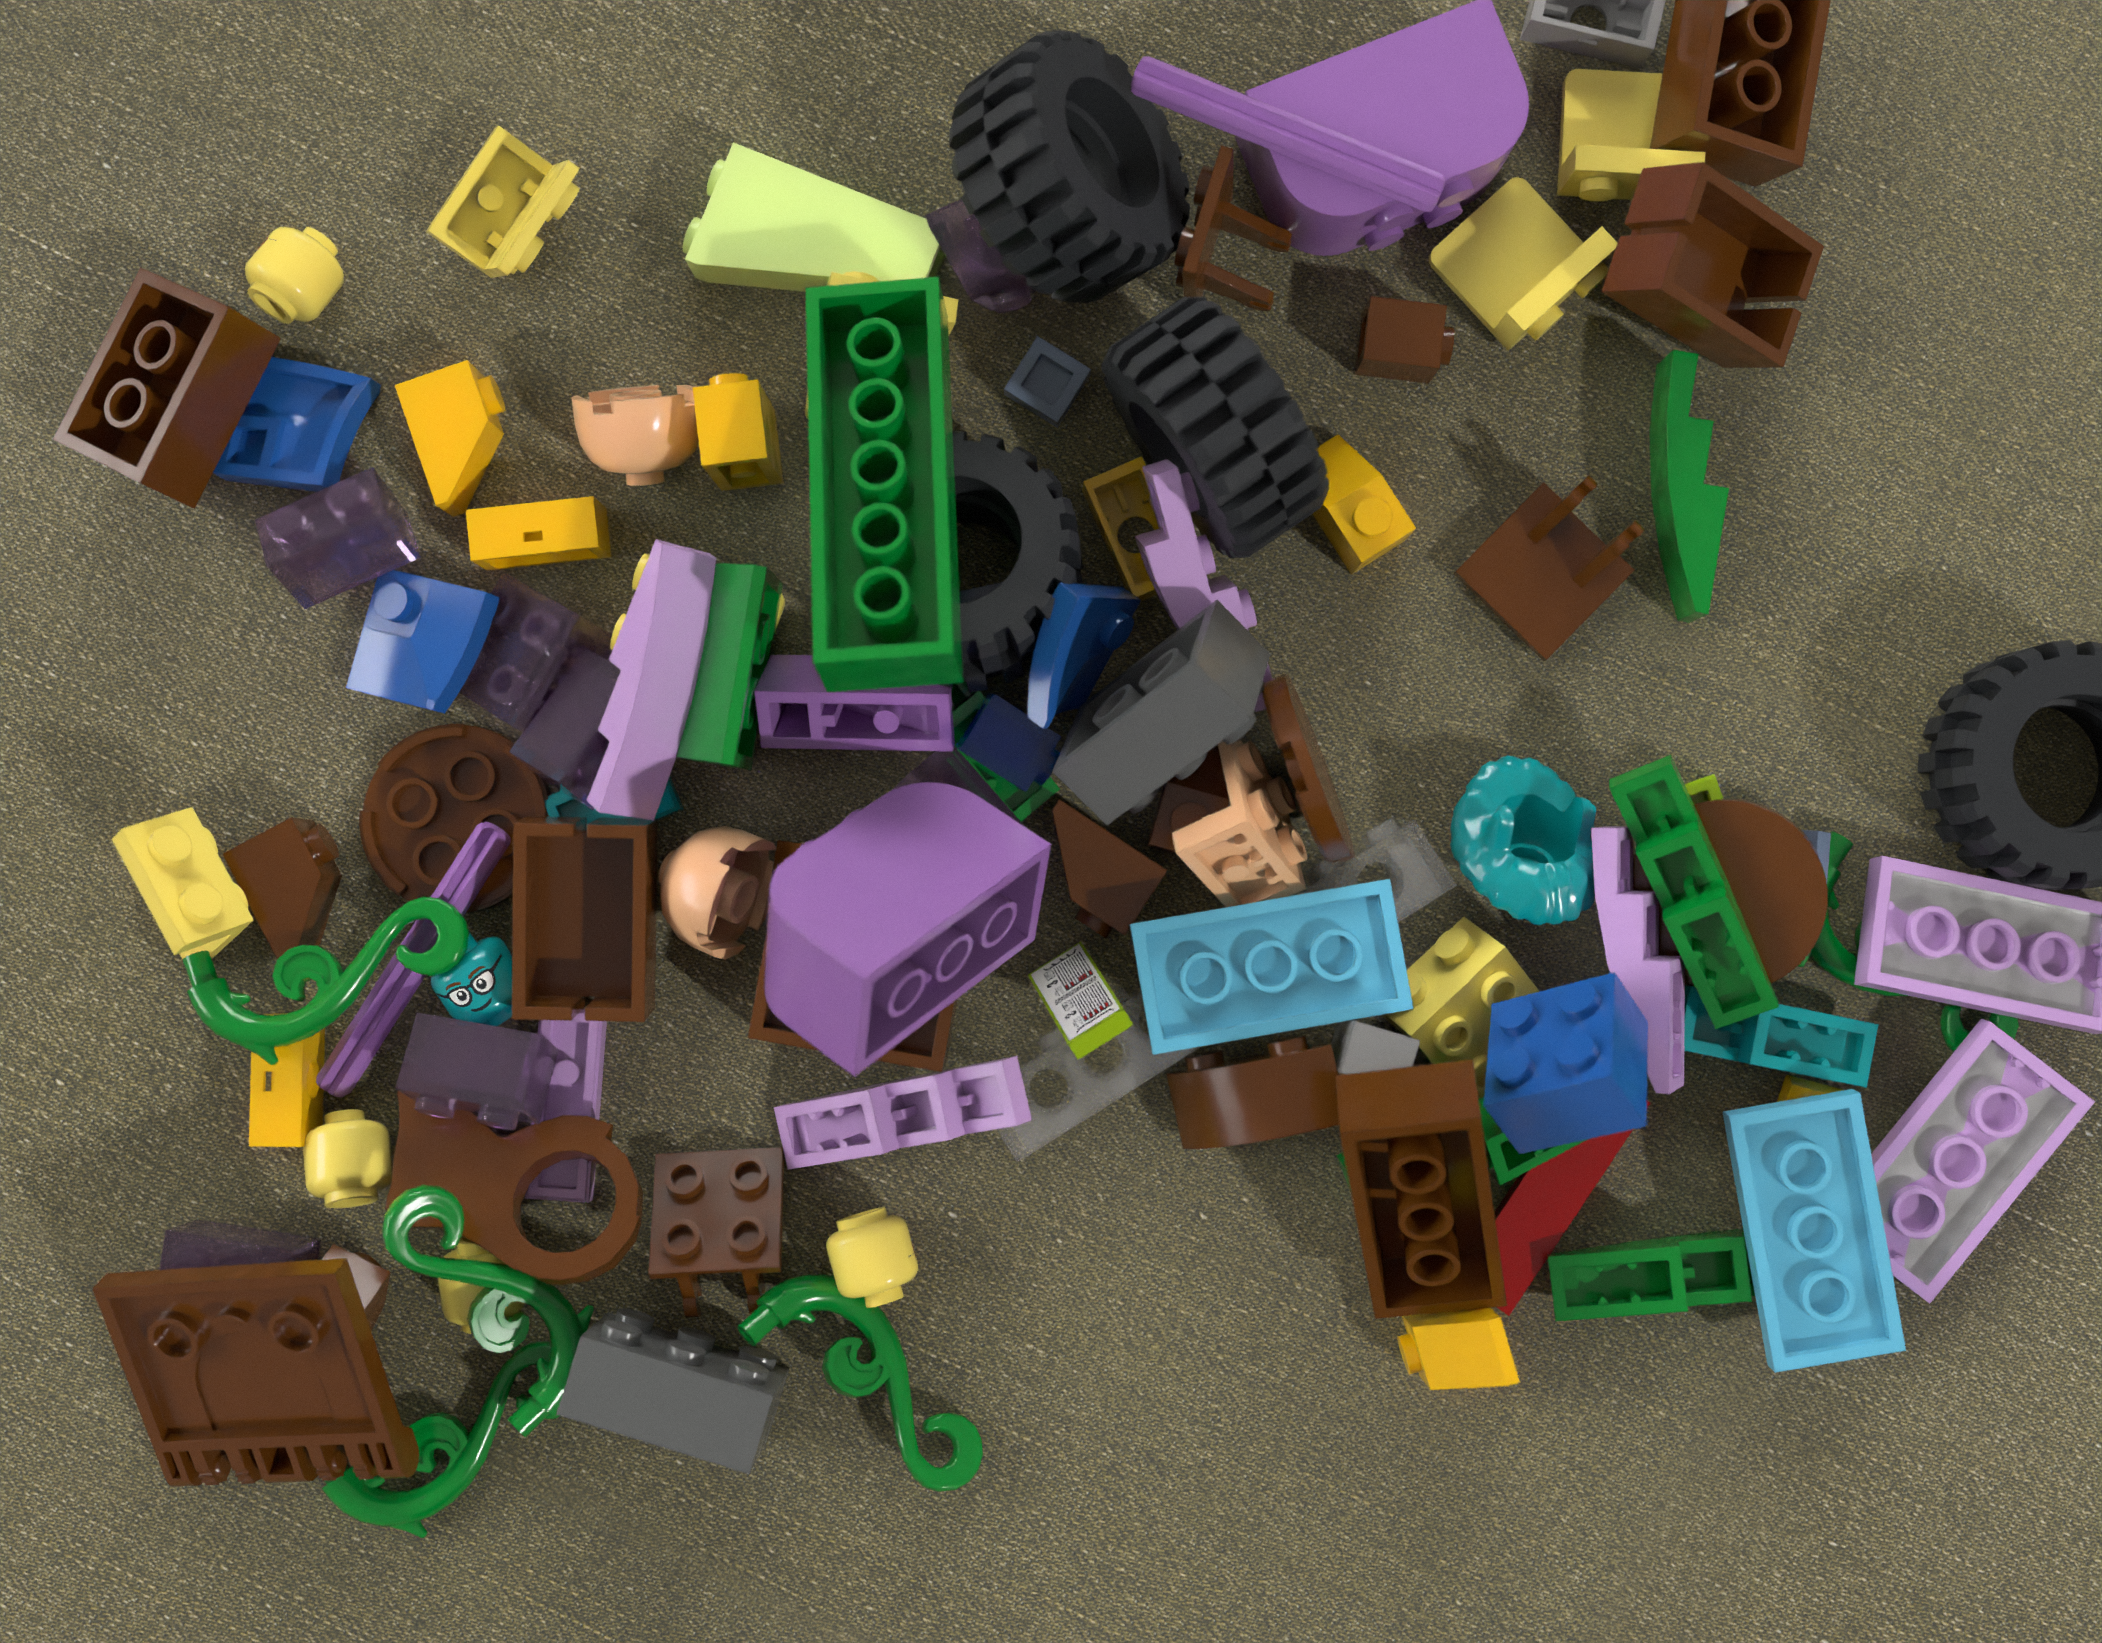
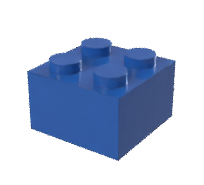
(1567, 1064)

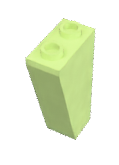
(795, 228)

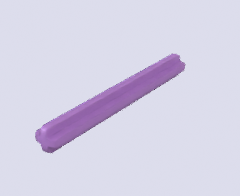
(1287, 134)
(398, 983)

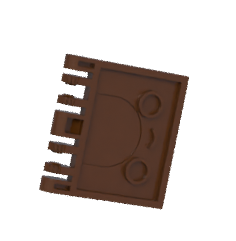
(256, 1372)

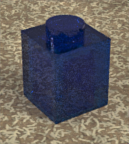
(1010, 743)

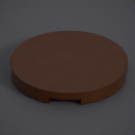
(1307, 770)
(432, 798)
(1772, 879)

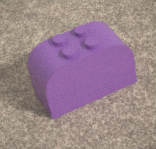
(1428, 94)
(898, 917)

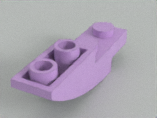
(1181, 561)

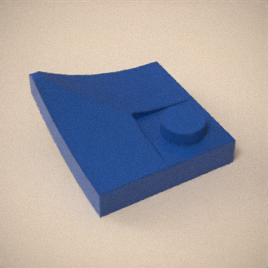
(297, 426)
(420, 640)
(1076, 646)

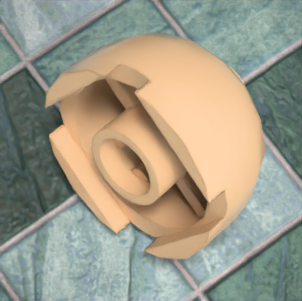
(637, 430)
(716, 888)

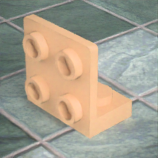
(1251, 846)

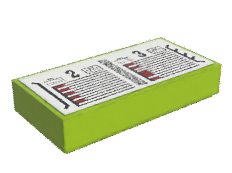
(1080, 1000)

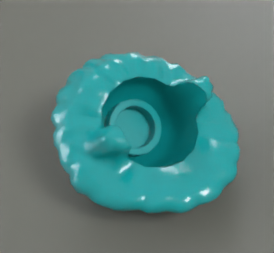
(1526, 841)

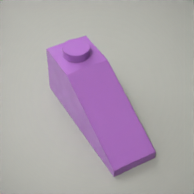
(801, 714)

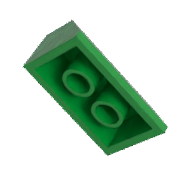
(734, 655)

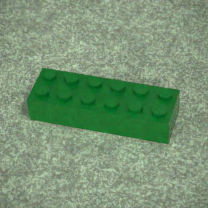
(882, 486)

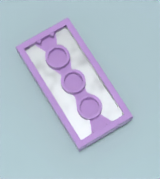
(1981, 944)
(1968, 1153)

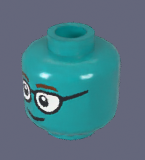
(479, 984)

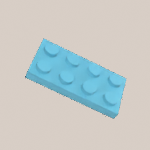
(1271, 966)
(1814, 1230)

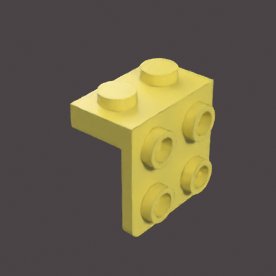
(1609, 134)
(503, 204)
(1519, 263)
(184, 882)
(1454, 996)

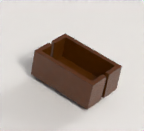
(1704, 253)
(584, 918)

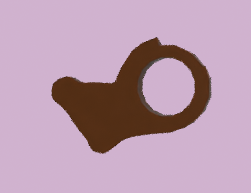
(492, 1178)

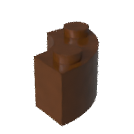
(1255, 1096)

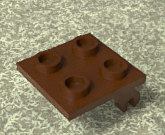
(1214, 214)
(1547, 568)
(717, 1217)

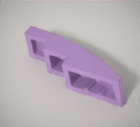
(658, 676)
(1632, 951)
(903, 1113)

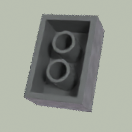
(1164, 714)
(674, 1389)

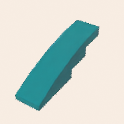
(1786, 1041)

